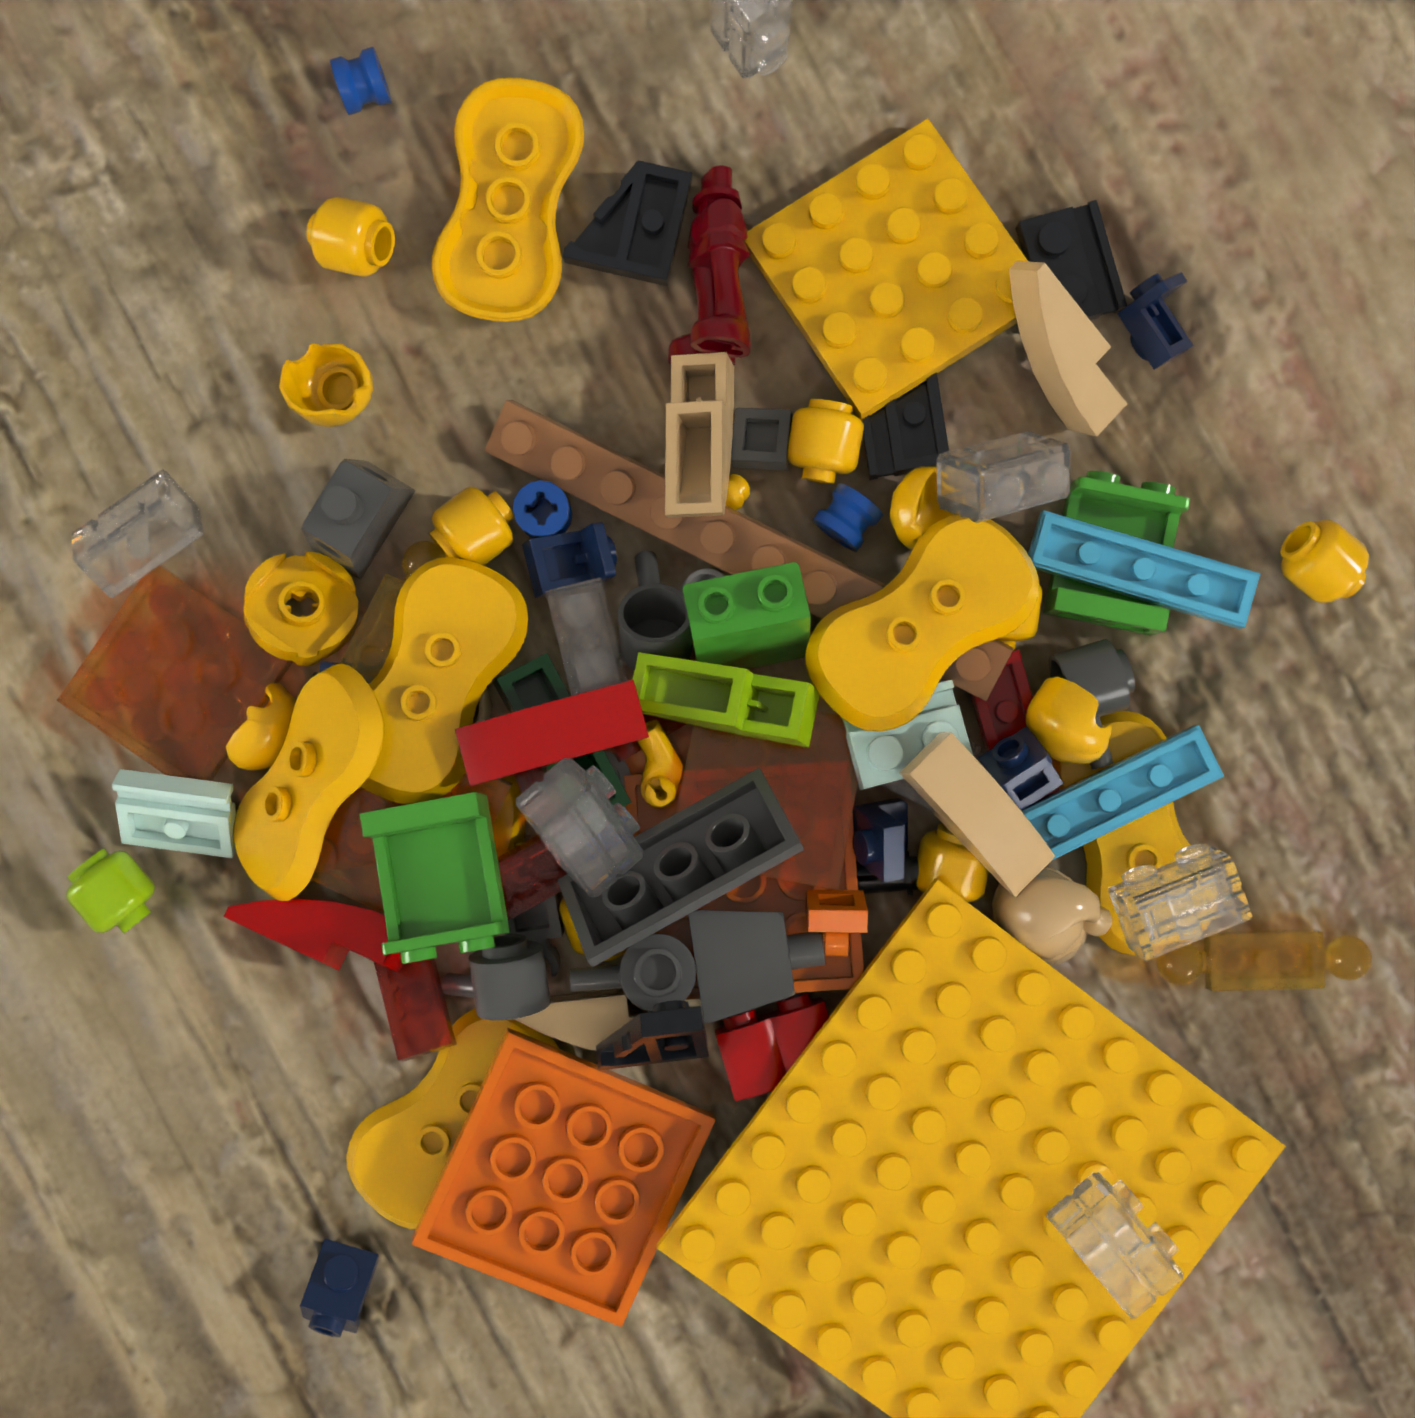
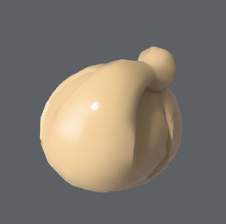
(1051, 915)

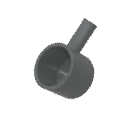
(653, 616)
(1102, 673)
(649, 973)
(504, 979)

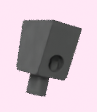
(355, 514)
(747, 959)

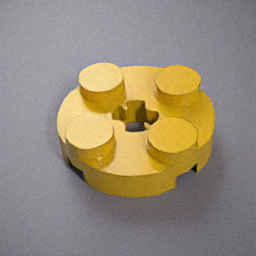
(297, 577)

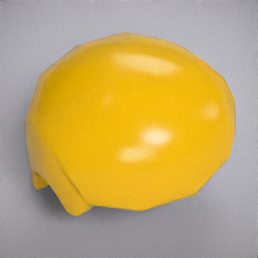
(327, 384)
(916, 505)
(1065, 722)
(262, 735)

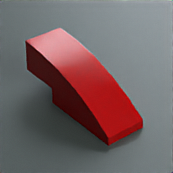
(551, 732)
(319, 929)

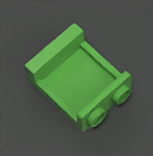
(1135, 511)
(749, 617)
(437, 875)

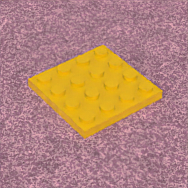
(891, 268)

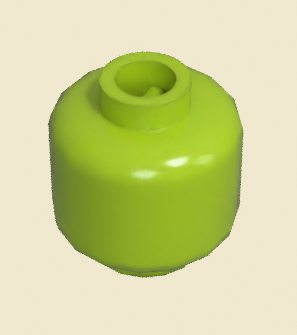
(110, 891)

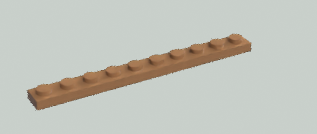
(725, 541)

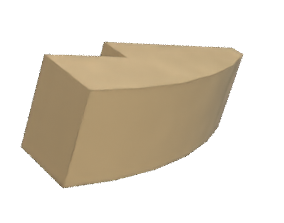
(1063, 349)
(699, 435)
(978, 812)
(583, 1017)

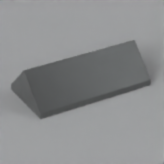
(685, 866)

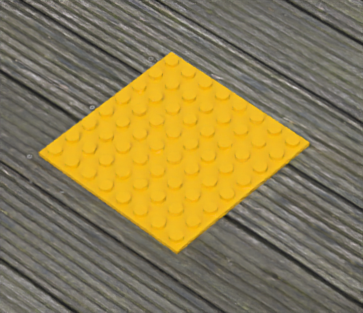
(910, 1166)

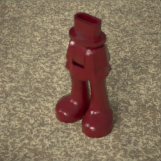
(715, 258)

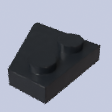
(637, 226)
(656, 1037)

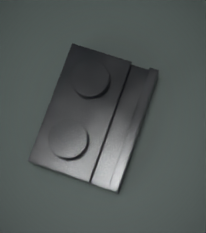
(1078, 254)
(906, 432)

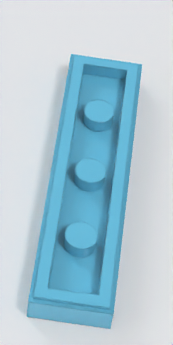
(1143, 569)
(1124, 791)

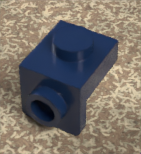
(1152, 326)
(570, 558)
(1022, 768)
(881, 837)
(338, 1288)

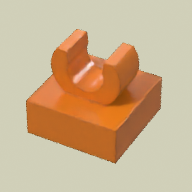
(836, 916)

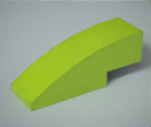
(726, 699)

